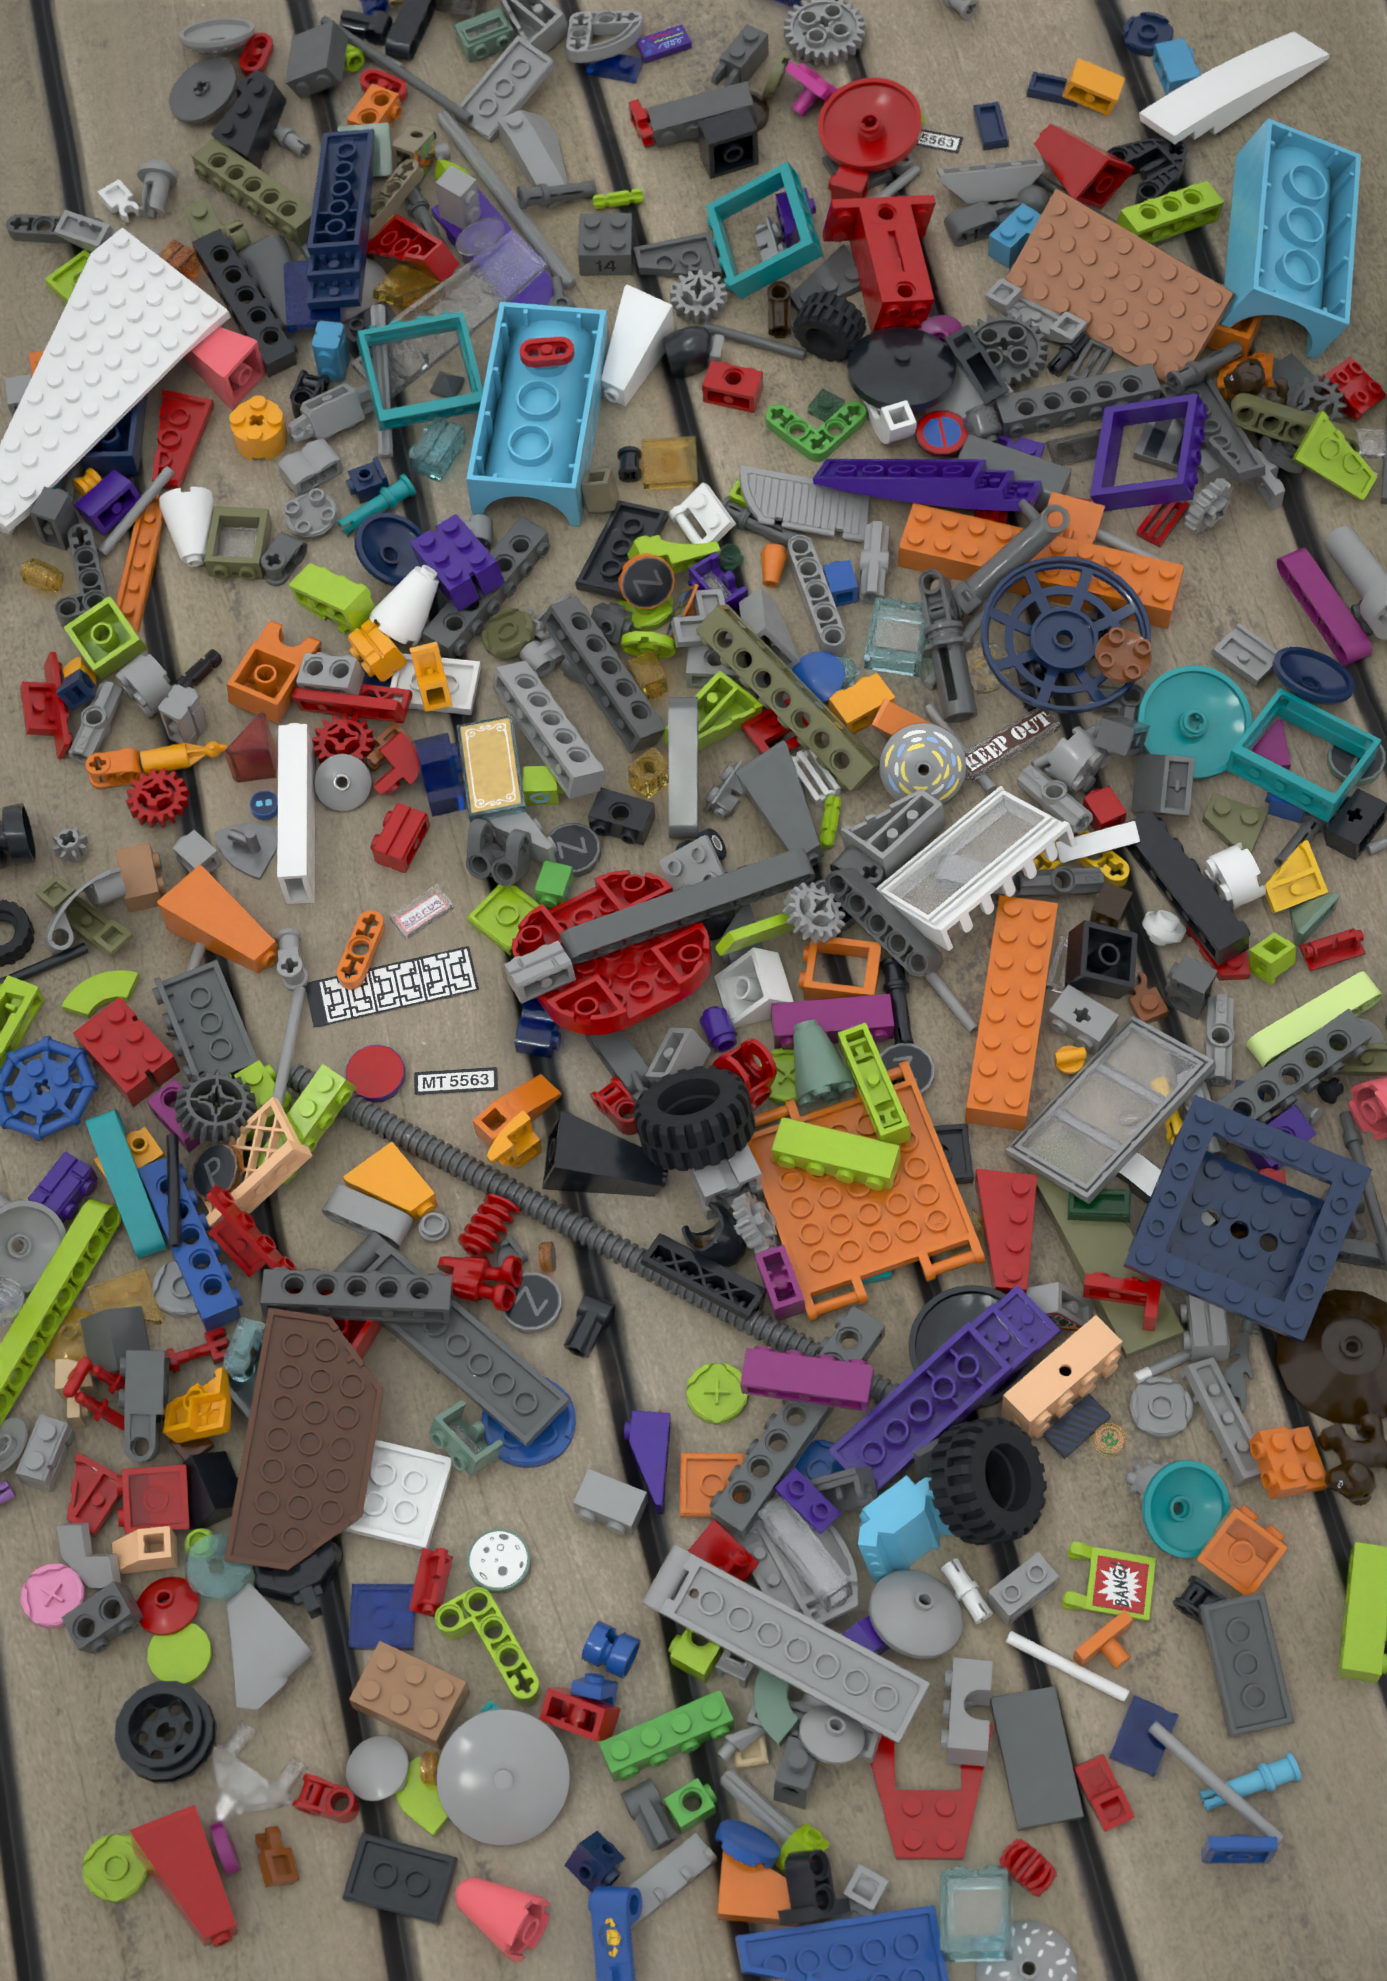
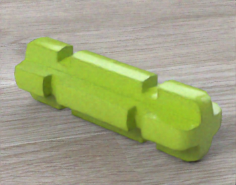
(618, 199)
(830, 821)

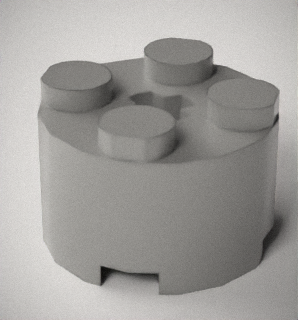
(145, 682)
(1077, 761)

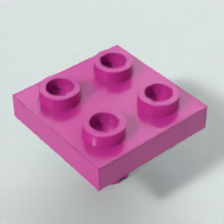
(814, 86)

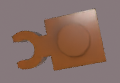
(1147, 1003)

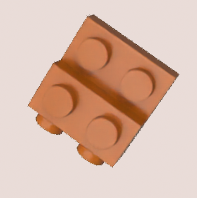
(1288, 1461)
(1243, 1550)

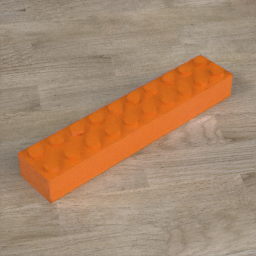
(963, 543)

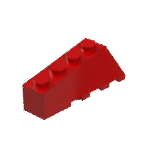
(413, 246)

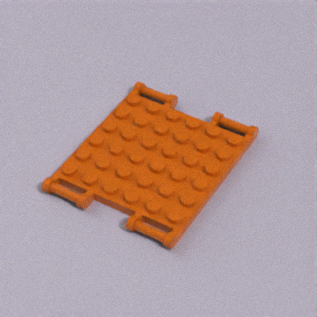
(851, 1232)

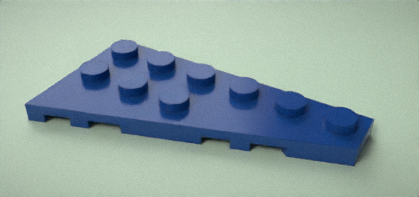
(862, 1948)

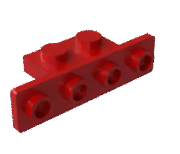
(44, 709)
(241, 1238)

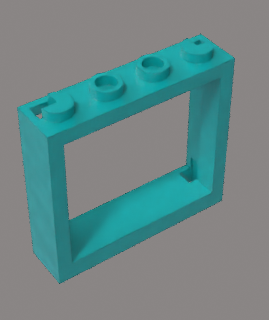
(781, 263)
(425, 411)
(1288, 784)

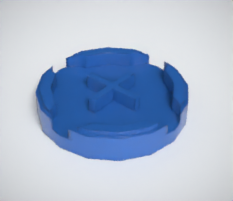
(747, 1843)

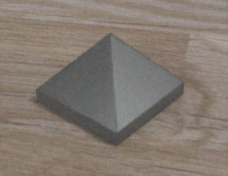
(447, 384)

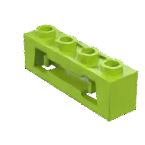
(17, 999)
(874, 1085)

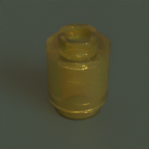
(41, 575)

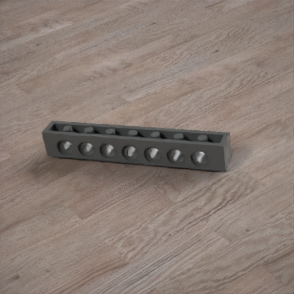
(742, 1517)

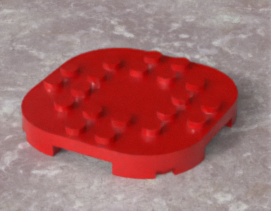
(624, 984)

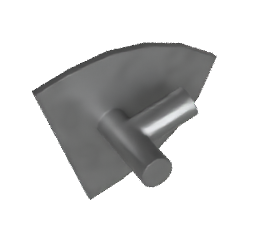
(248, 847)

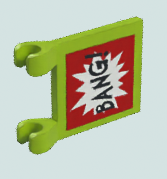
(1114, 1582)

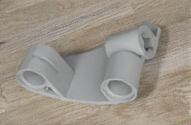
(99, 891)
(262, 1648)

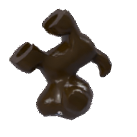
(1249, 378)
(1353, 1476)

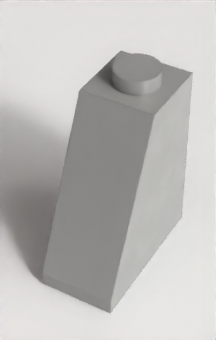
(766, 620)

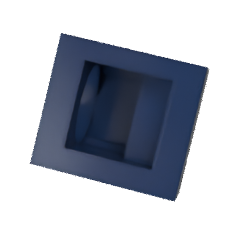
(78, 684)

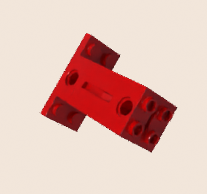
(887, 255)

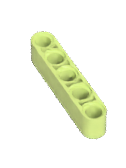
(1272, 1042)

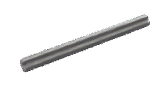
(380, 364)

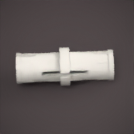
(966, 1591)

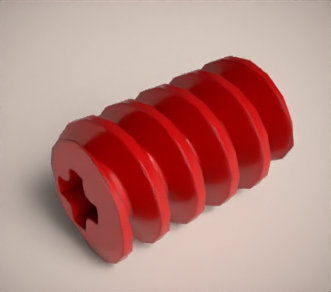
(486, 1224)

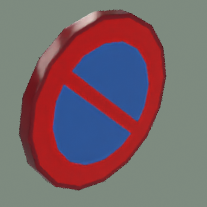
(941, 433)

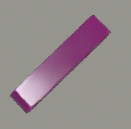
(1324, 606)

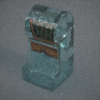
(244, 1349)

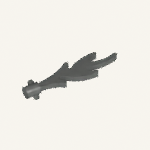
(1234, 1373)

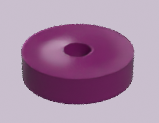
(225, 1847)

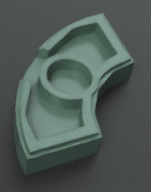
(773, 1707)

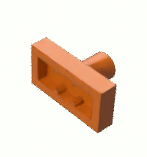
(1106, 1642)

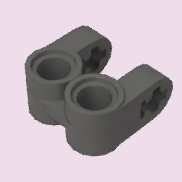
(488, 858)

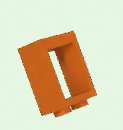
(846, 947)

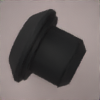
(1330, 1090)

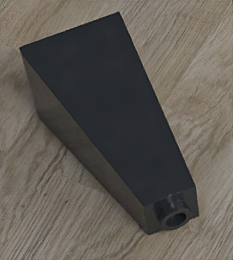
(596, 1161)

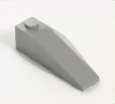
(534, 149)

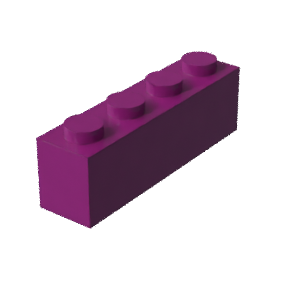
(834, 1017)
(807, 1378)

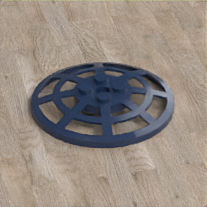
(1057, 622)

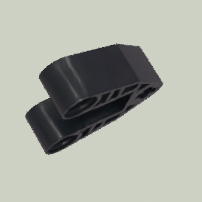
(1157, 162)

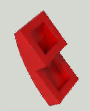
(1103, 1792)

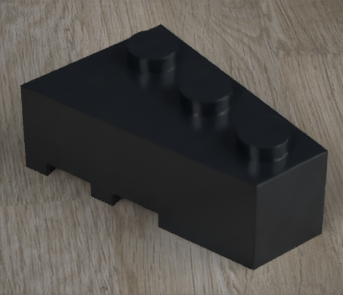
(252, 120)

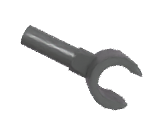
(639, 1086)

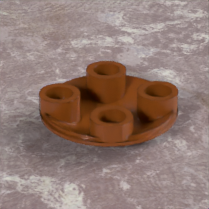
(1123, 655)

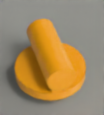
(1070, 1059)

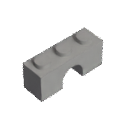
(969, 1686)

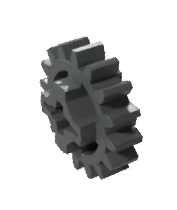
(1311, 392)

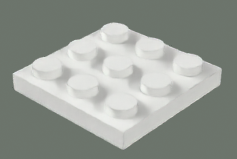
(403, 1495)

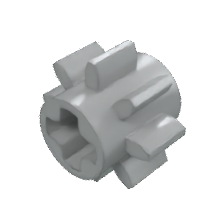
(70, 845)

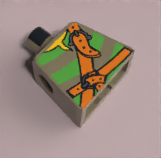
(417, 145)

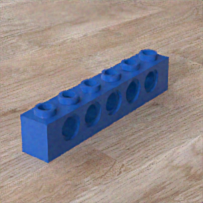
(213, 1309)

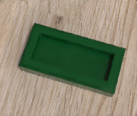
(1106, 1206)

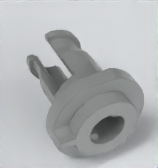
(157, 180)

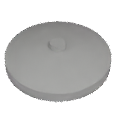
(503, 1776)

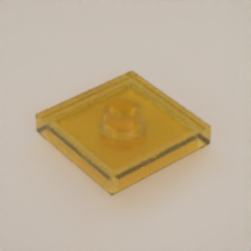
(669, 462)

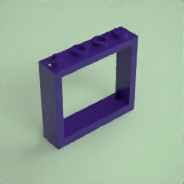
(1152, 492)

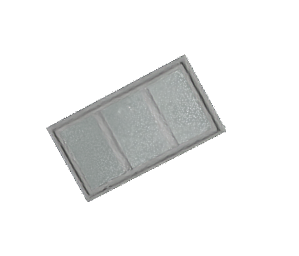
(1110, 1109)

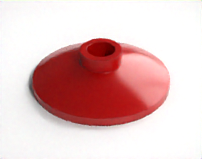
(172, 1615)

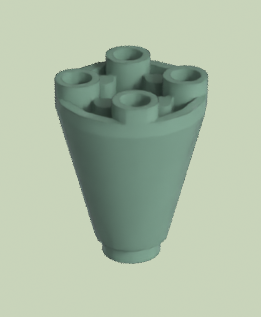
(818, 1066)

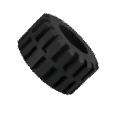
(829, 326)

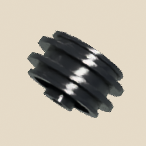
(183, 1753)

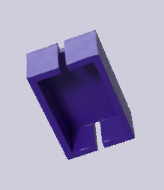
(456, 557)

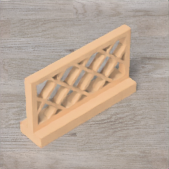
(278, 1163)

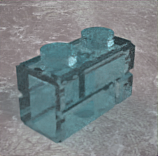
(437, 448)

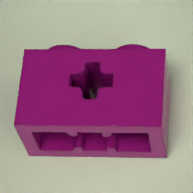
(780, 1282)

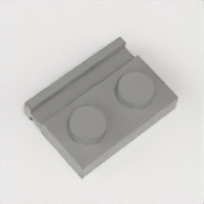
(1246, 654)

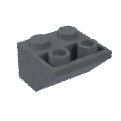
(1163, 784)

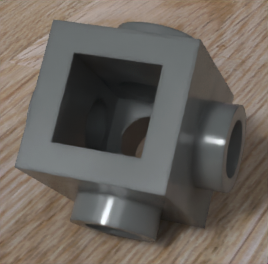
(613, 621)

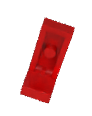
(1126, 1291)

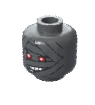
(982, 422)

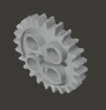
(824, 30)

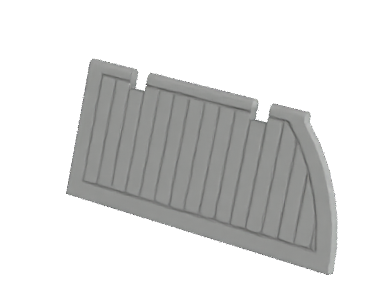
(803, 504)

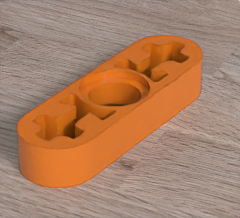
(358, 937)

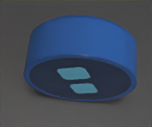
(264, 805)

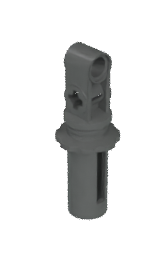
(947, 641)

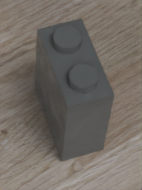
(317, 59)

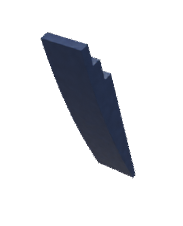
(340, 220)

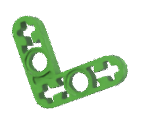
(812, 436)

